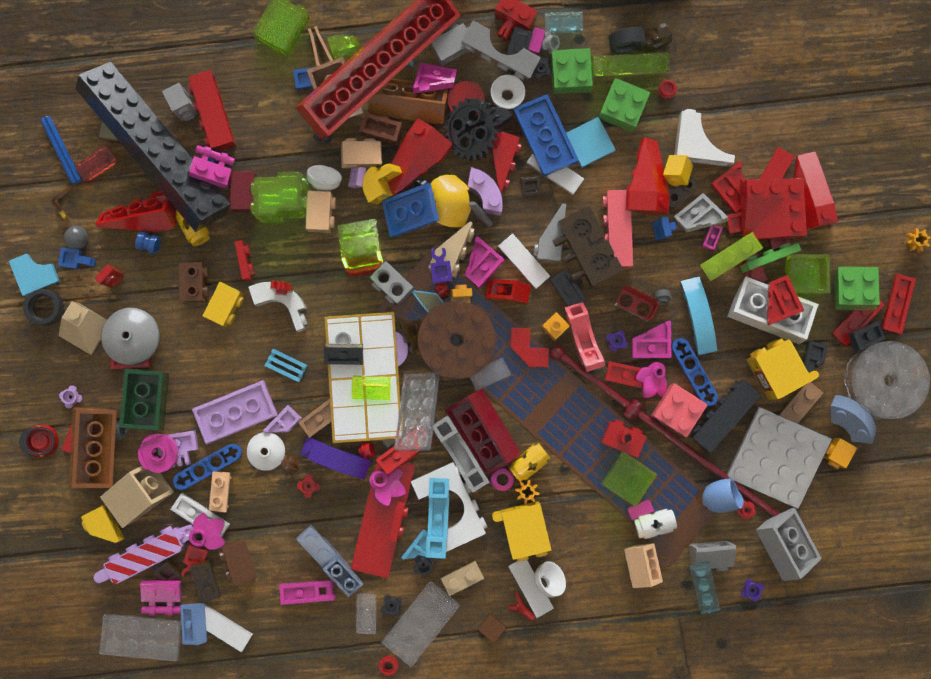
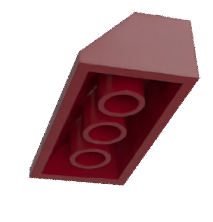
(483, 431)

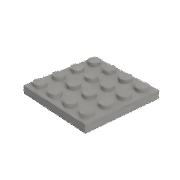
(778, 457)

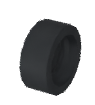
(627, 40)
(29, 307)

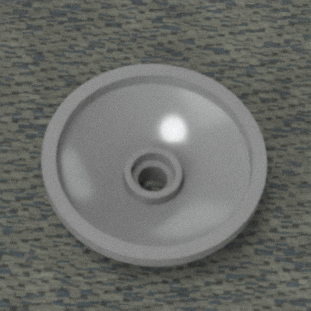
(142, 338)

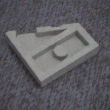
(700, 214)

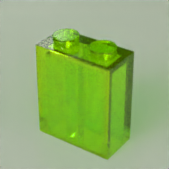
(281, 25)

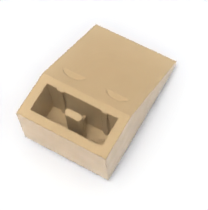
(456, 248)

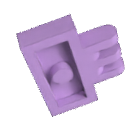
(186, 442)

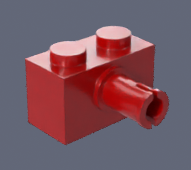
(514, 14)
(623, 439)

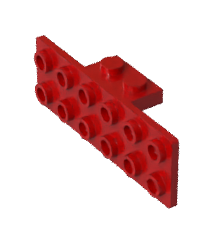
(381, 528)

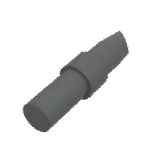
(481, 214)

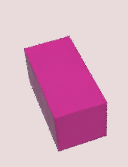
(536, 41)
(711, 237)
(643, 508)

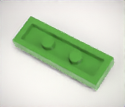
(769, 256)

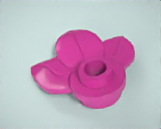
(653, 381)
(389, 488)
(209, 530)

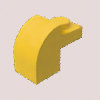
(375, 182)

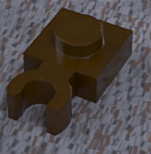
(409, 333)

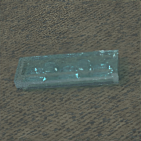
(704, 587)

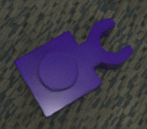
(441, 269)

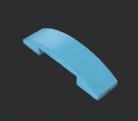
(700, 315)
(438, 518)

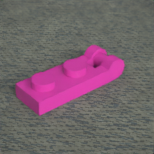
(306, 592)

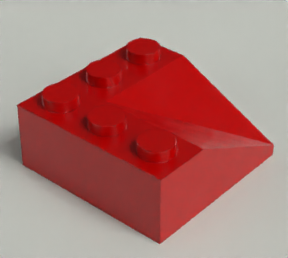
(773, 208)

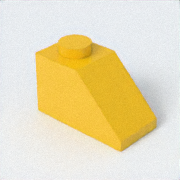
(102, 524)

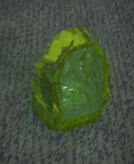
(343, 45)

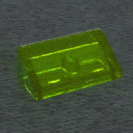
(371, 387)

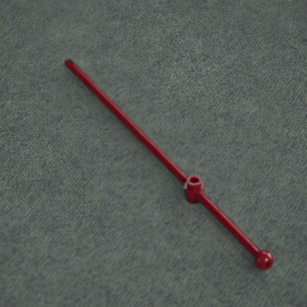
(633, 409)

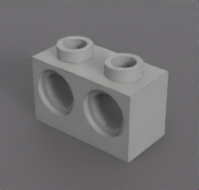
(180, 102)
(395, 280)

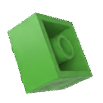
(571, 71)
(624, 105)
(856, 288)

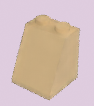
(136, 495)

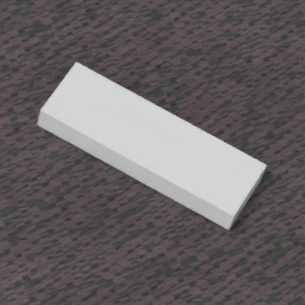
(564, 178)
(524, 261)
(190, 509)
(526, 580)
(226, 629)

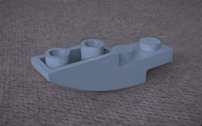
(330, 560)

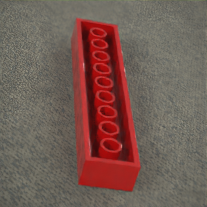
(375, 64)

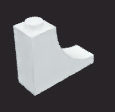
(694, 143)

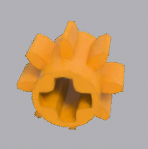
(923, 238)
(530, 496)

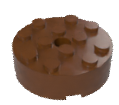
(475, 343)

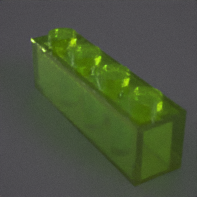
(630, 64)

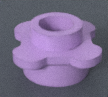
(64, 396)

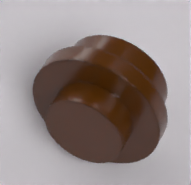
(290, 463)

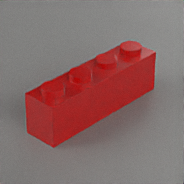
(212, 111)

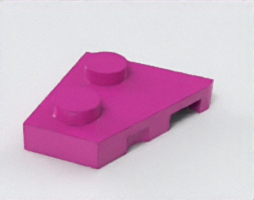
(433, 78)
(482, 263)
(653, 343)

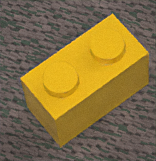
(223, 305)

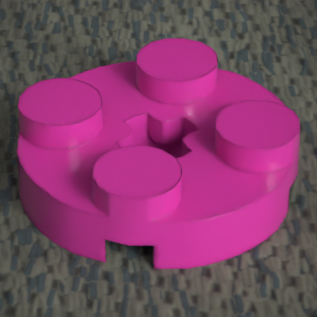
(148, 448)

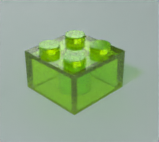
(292, 194)
(265, 199)
(360, 244)
(809, 273)
(628, 479)

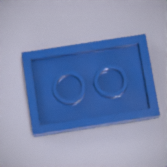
(410, 210)

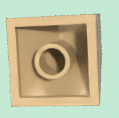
(82, 327)

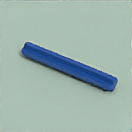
(60, 150)

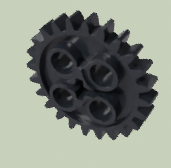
(466, 113)

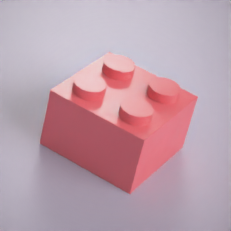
(679, 410)

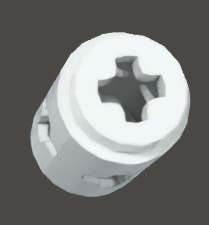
(666, 525)

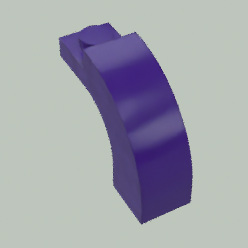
(335, 458)

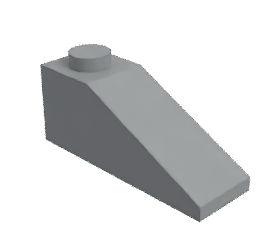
(545, 248)

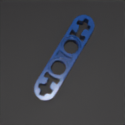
(696, 370)
(208, 467)

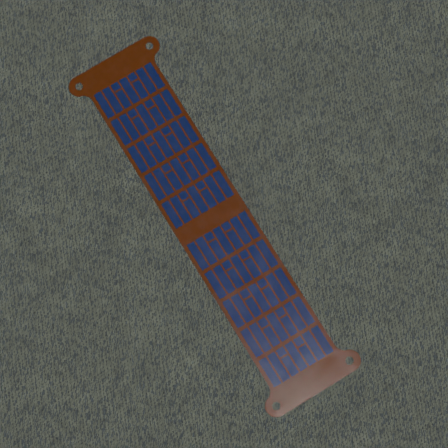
(570, 418)

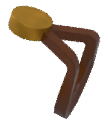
(56, 204)

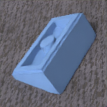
(193, 624)

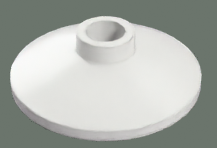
(275, 448)

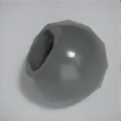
(76, 237)

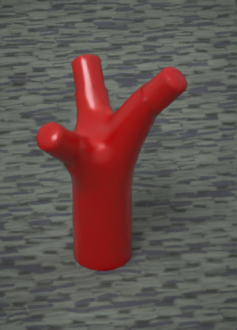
(520, 607)

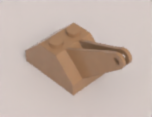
(323, 71)

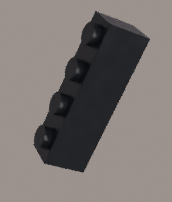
(725, 415)

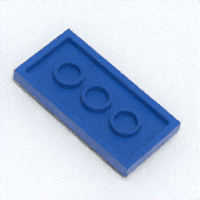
(545, 135)

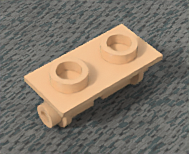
(219, 491)

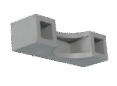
(478, 39)
(460, 454)

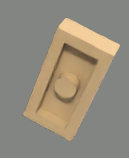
(462, 578)

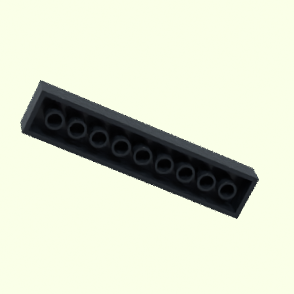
(151, 145)

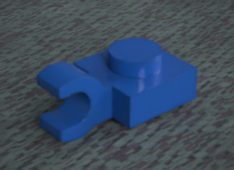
(73, 258)

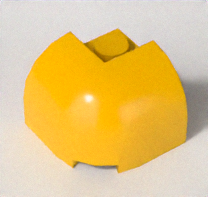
(451, 200)

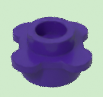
(612, 337)
(755, 595)

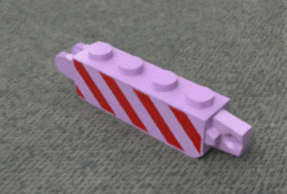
(144, 556)

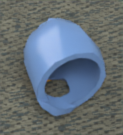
(719, 496)

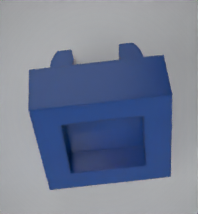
(663, 228)

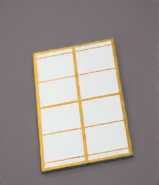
(364, 418)

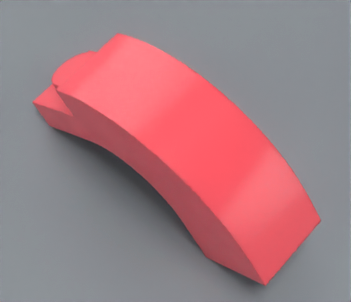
(583, 337)

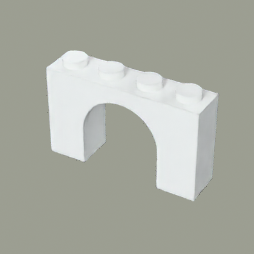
(470, 524)

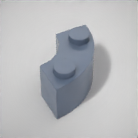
(853, 418)

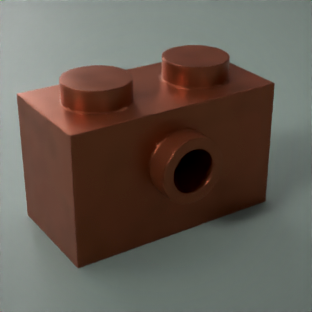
(381, 129)

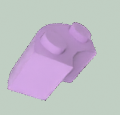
(486, 190)

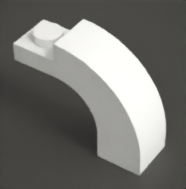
(263, 294)

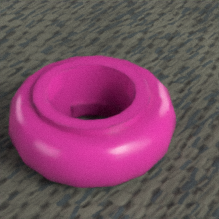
(496, 485)

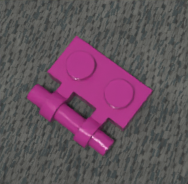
(209, 171)
(160, 592)

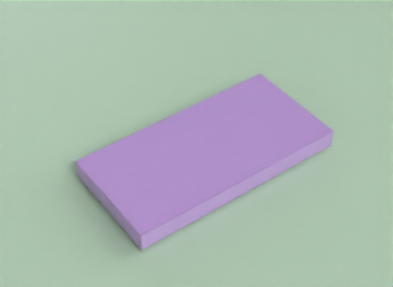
(234, 412)

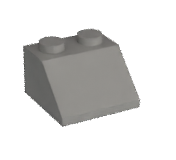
(719, 554)

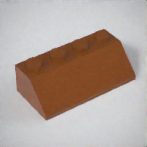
(399, 102)
(92, 448)

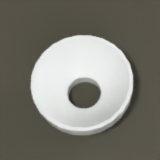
(510, 83)
(323, 178)
(554, 578)

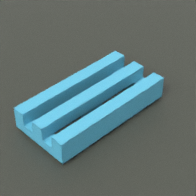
(271, 358)

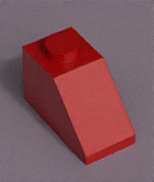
(508, 291)

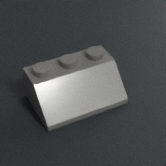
(789, 545)

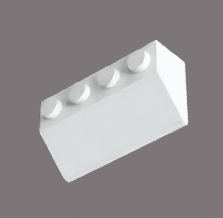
(751, 308)

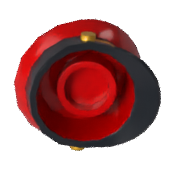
(39, 441)

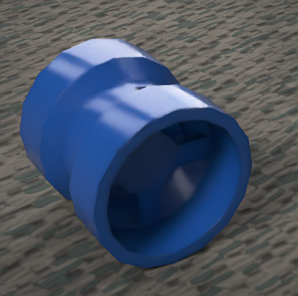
(147, 242)

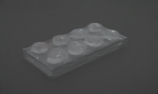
(417, 412)
(420, 623)
(140, 637)

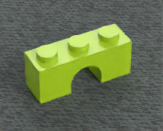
(731, 256)

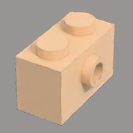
(361, 153)
(319, 211)
(643, 565)

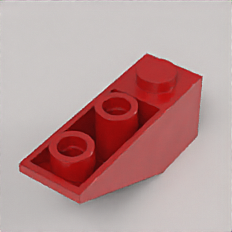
(503, 158)

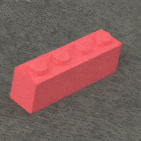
(618, 226)

